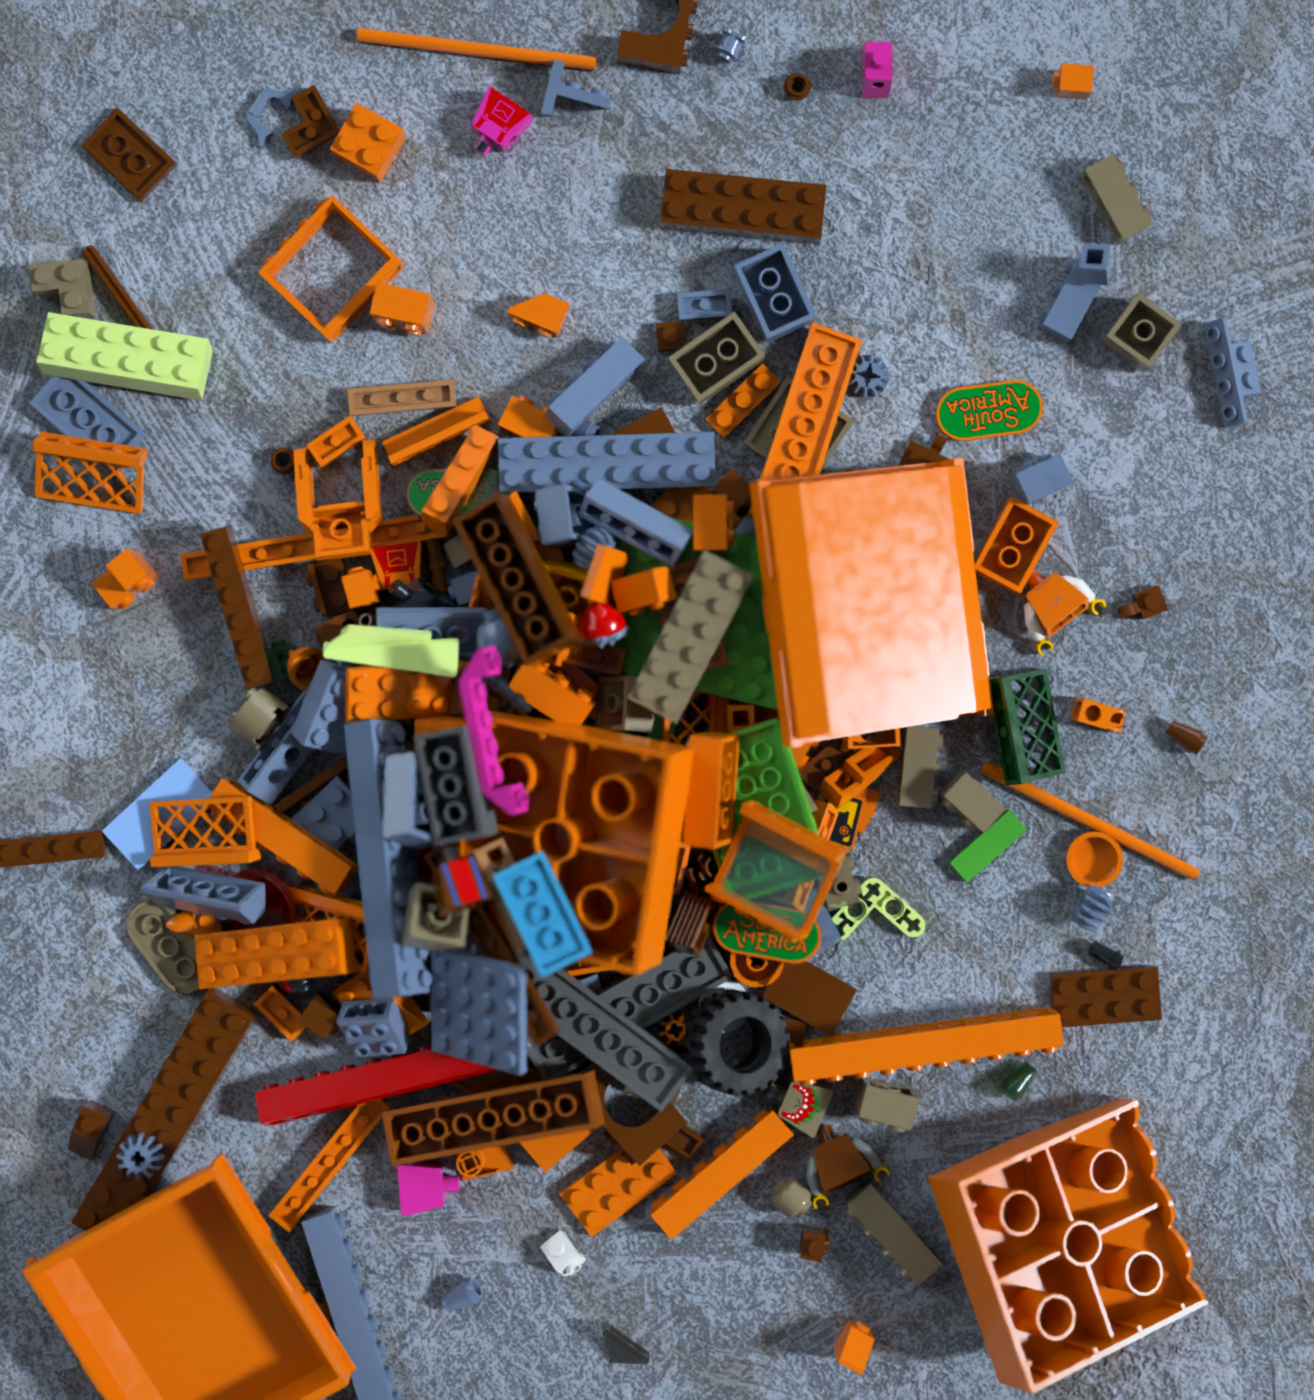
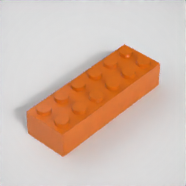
(275, 953)

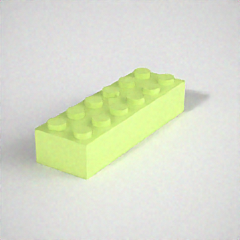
(125, 356)

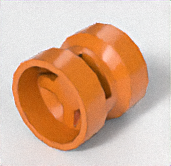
(474, 1160)

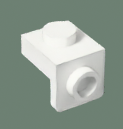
(563, 1254)

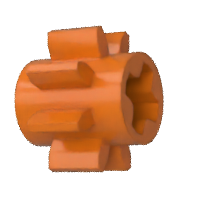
(671, 1036)

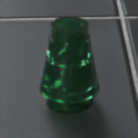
(1017, 1082)

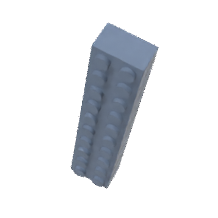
(385, 867)

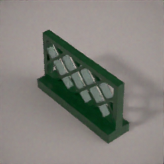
(1010, 729)

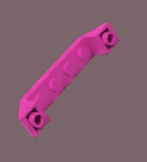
(479, 721)

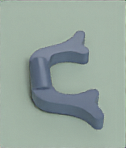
(263, 97)

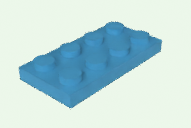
(542, 914)

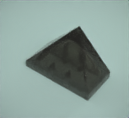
(622, 1348)

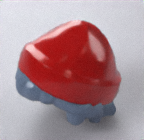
(602, 625)

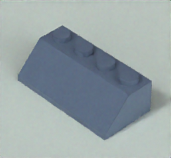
(207, 894)

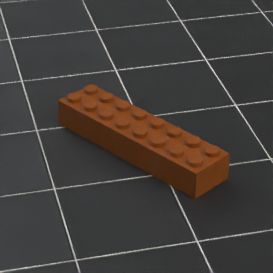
(493, 1118)

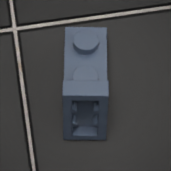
(570, 90)

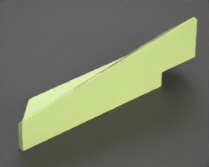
(395, 649)

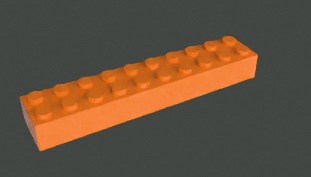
(926, 1044)

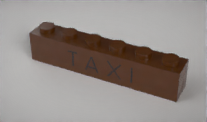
(237, 605)

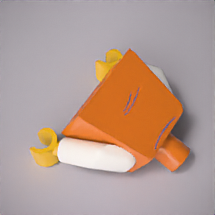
(1054, 604)

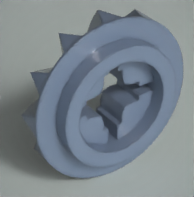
(876, 385)

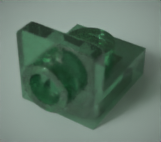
(276, 662)

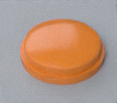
(1094, 859)

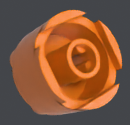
(754, 975)

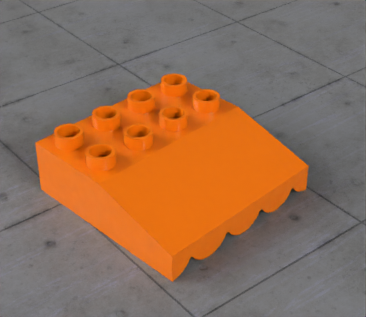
(608, 823)
(1066, 1244)

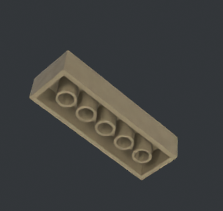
(690, 636)

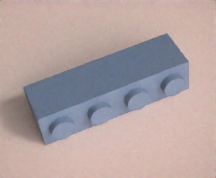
(594, 386)
(635, 523)

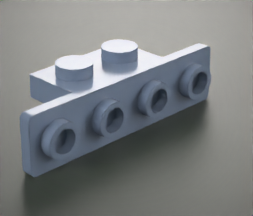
(1233, 371)

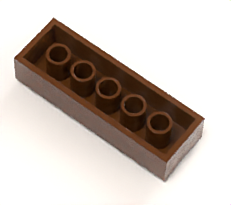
(743, 206)
(517, 579)

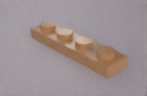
(402, 397)

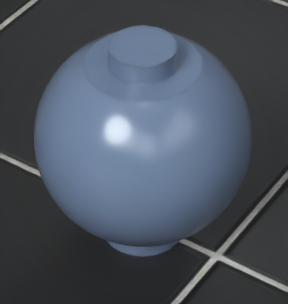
(494, 633)

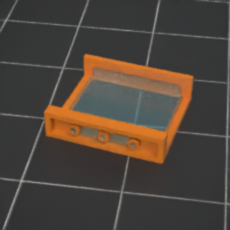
(776, 871)

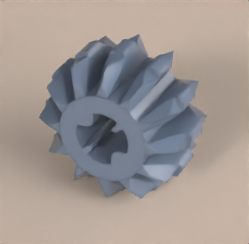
(587, 545)
(1092, 908)
(146, 1150)

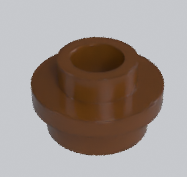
(797, 78)
(276, 457)

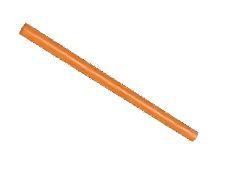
(475, 48)
(1094, 823)

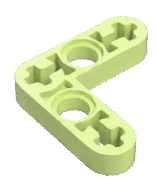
(879, 902)

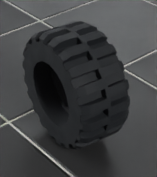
(766, 1051)

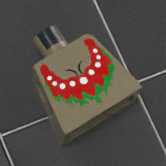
(801, 1104)

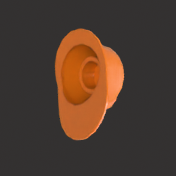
(303, 665)

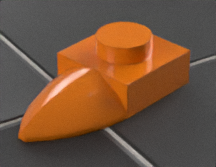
(194, 924)

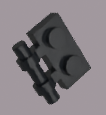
(508, 700)

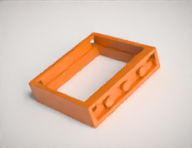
(306, 230)

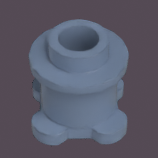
(730, 46)

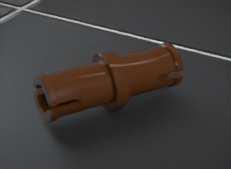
(436, 564)

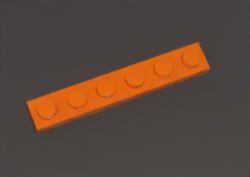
(327, 1163)

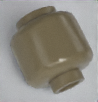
(791, 1197)

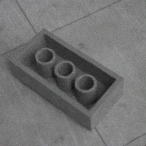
(452, 787)

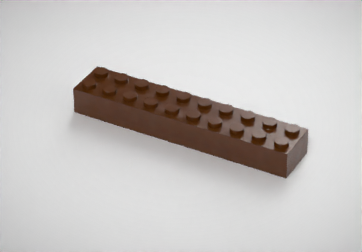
(172, 1102)

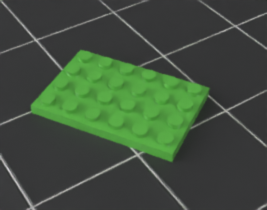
(768, 777)

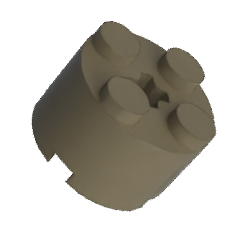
(257, 717)

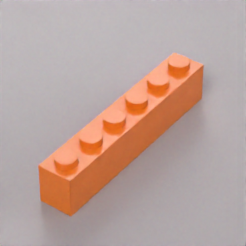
(289, 841)
(721, 1172)

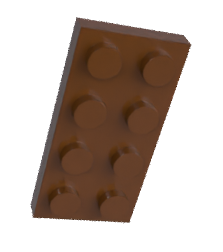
(1106, 996)

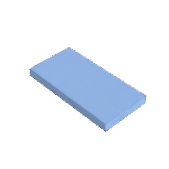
(133, 829)

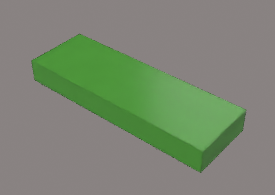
(987, 846)

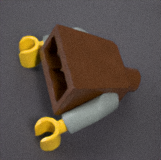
(839, 1163)

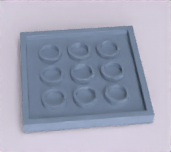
(479, 1010)

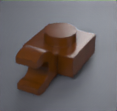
(1146, 604)

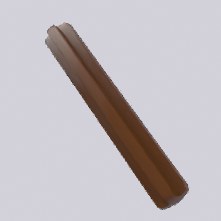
(114, 287)

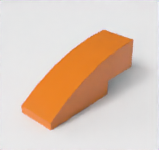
(857, 774)

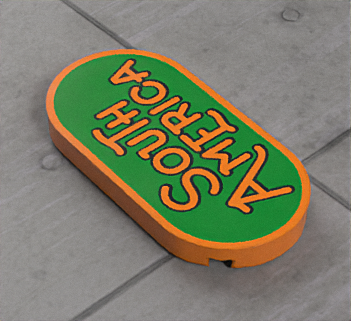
(989, 410)
(748, 938)

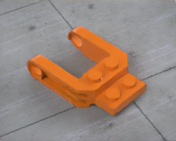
(343, 527)

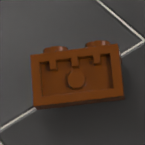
(328, 586)

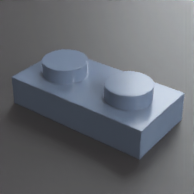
(704, 305)

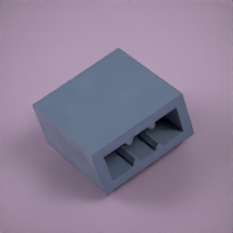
(373, 1027)

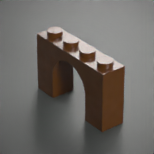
(661, 51)
(642, 1140)

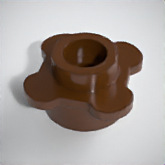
(704, 872)

